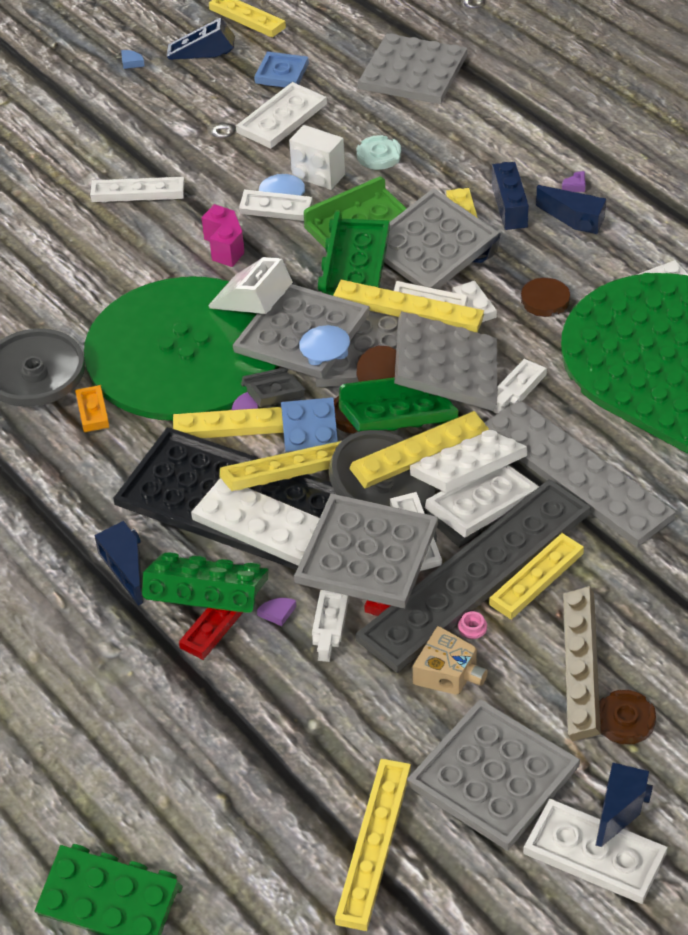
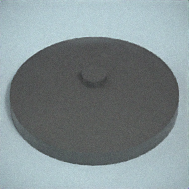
(39, 367)
(361, 445)

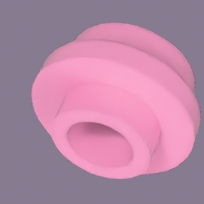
(472, 625)

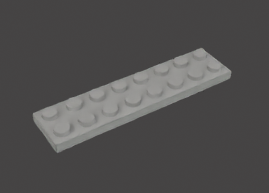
(584, 474)

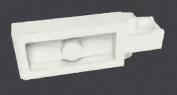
(519, 384)
(329, 622)

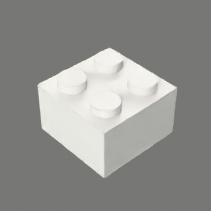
(317, 157)

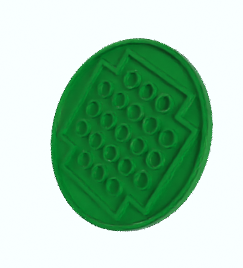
(169, 351)

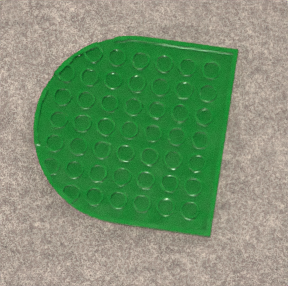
(632, 352)

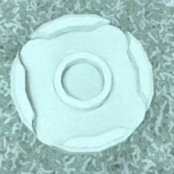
(378, 152)

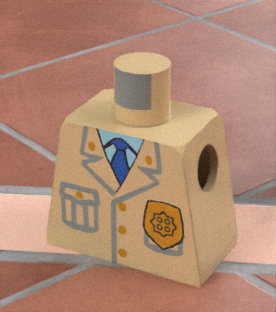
(447, 664)

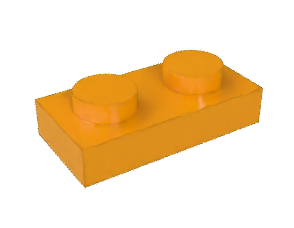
(92, 408)

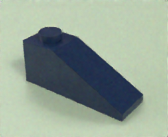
(204, 42)
(574, 209)
(121, 553)
(623, 800)

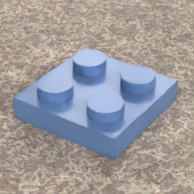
(281, 69)
(308, 423)

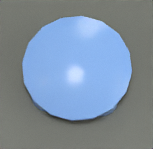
(283, 184)
(324, 344)

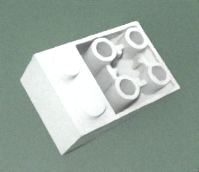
(255, 287)

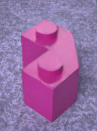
(224, 234)

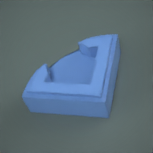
(131, 59)

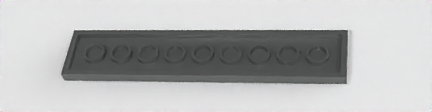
(472, 574)

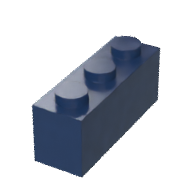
(510, 195)

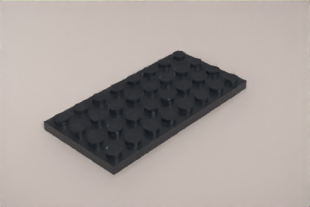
(186, 467)

